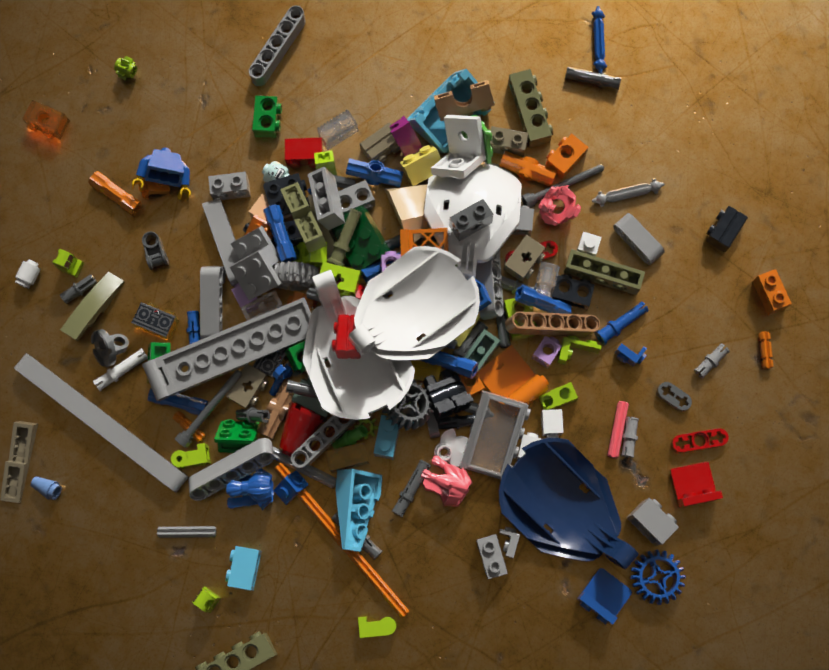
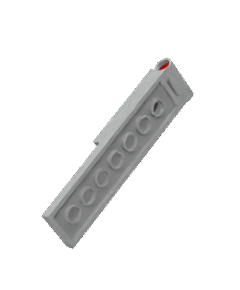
(228, 350)

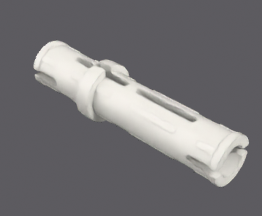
(119, 370)

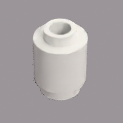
(27, 273)

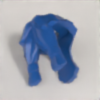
(254, 488)

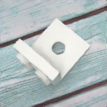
(463, 153)

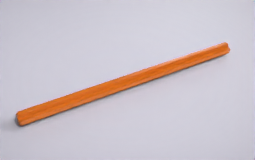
(355, 556)

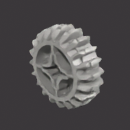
(295, 275)

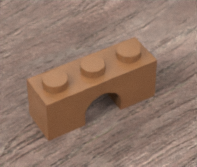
(480, 99)

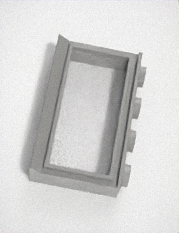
(494, 434)

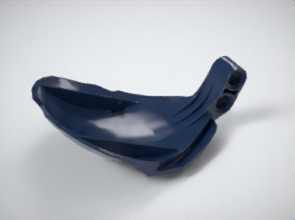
(546, 491)

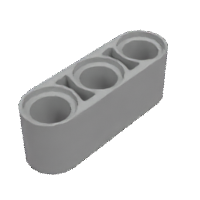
(638, 239)

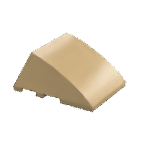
(409, 207)

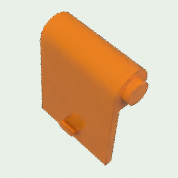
(512, 377)

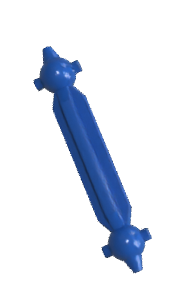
(599, 42)

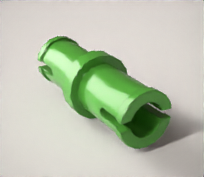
(350, 437)

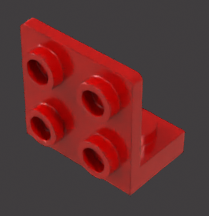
(694, 484)

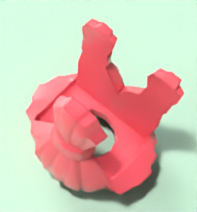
(570, 210)
(449, 486)

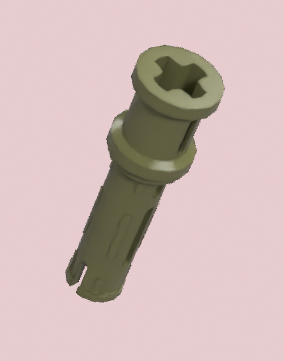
(341, 247)

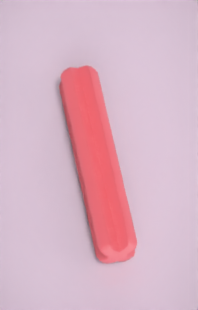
(618, 428)

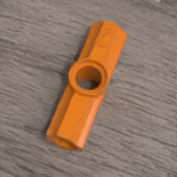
(528, 168)

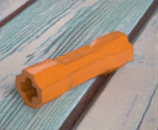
(116, 194)

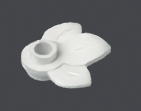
(454, 445)

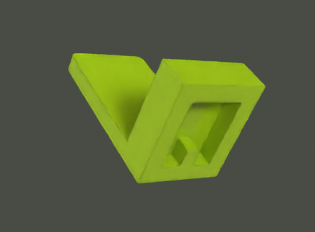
(326, 160)
(572, 341)

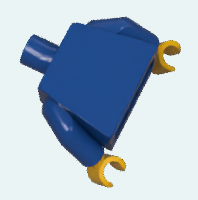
(164, 168)

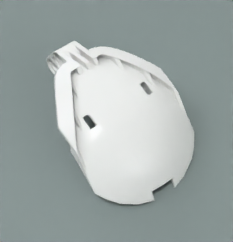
(486, 182)
(426, 299)
(350, 385)

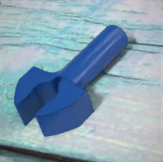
(280, 374)

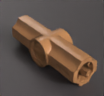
(278, 410)

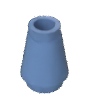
(47, 488)

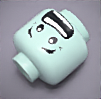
(274, 171)

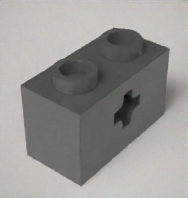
(471, 219)

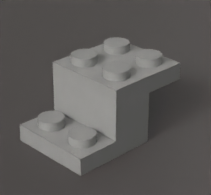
(255, 268)

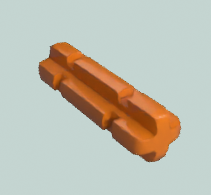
(765, 350)
(185, 423)

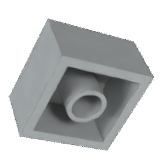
(653, 521)

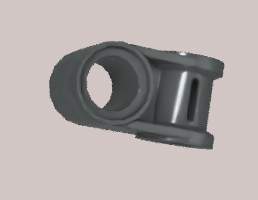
(155, 253)

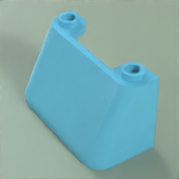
(426, 119)

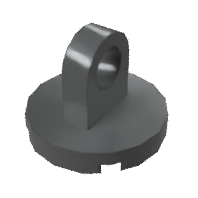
(105, 348)

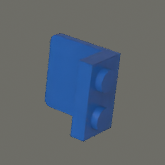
(604, 596)

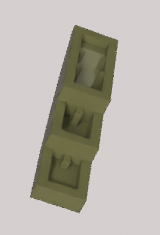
(92, 305)

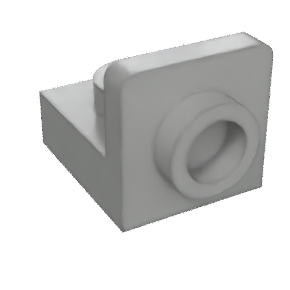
(510, 546)

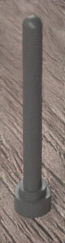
(531, 199)
(186, 436)

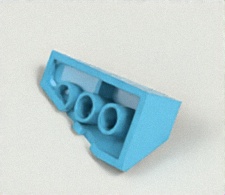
(355, 503)

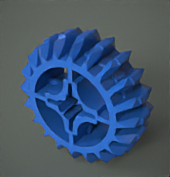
(662, 584)

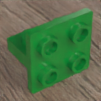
(235, 435)

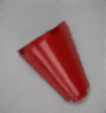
(298, 427)

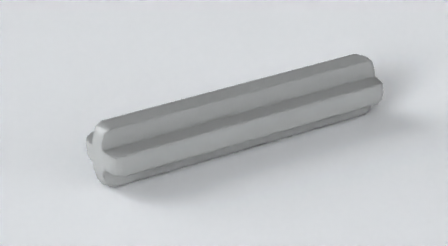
(186, 532)

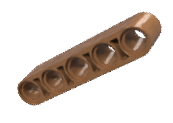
(544, 325)

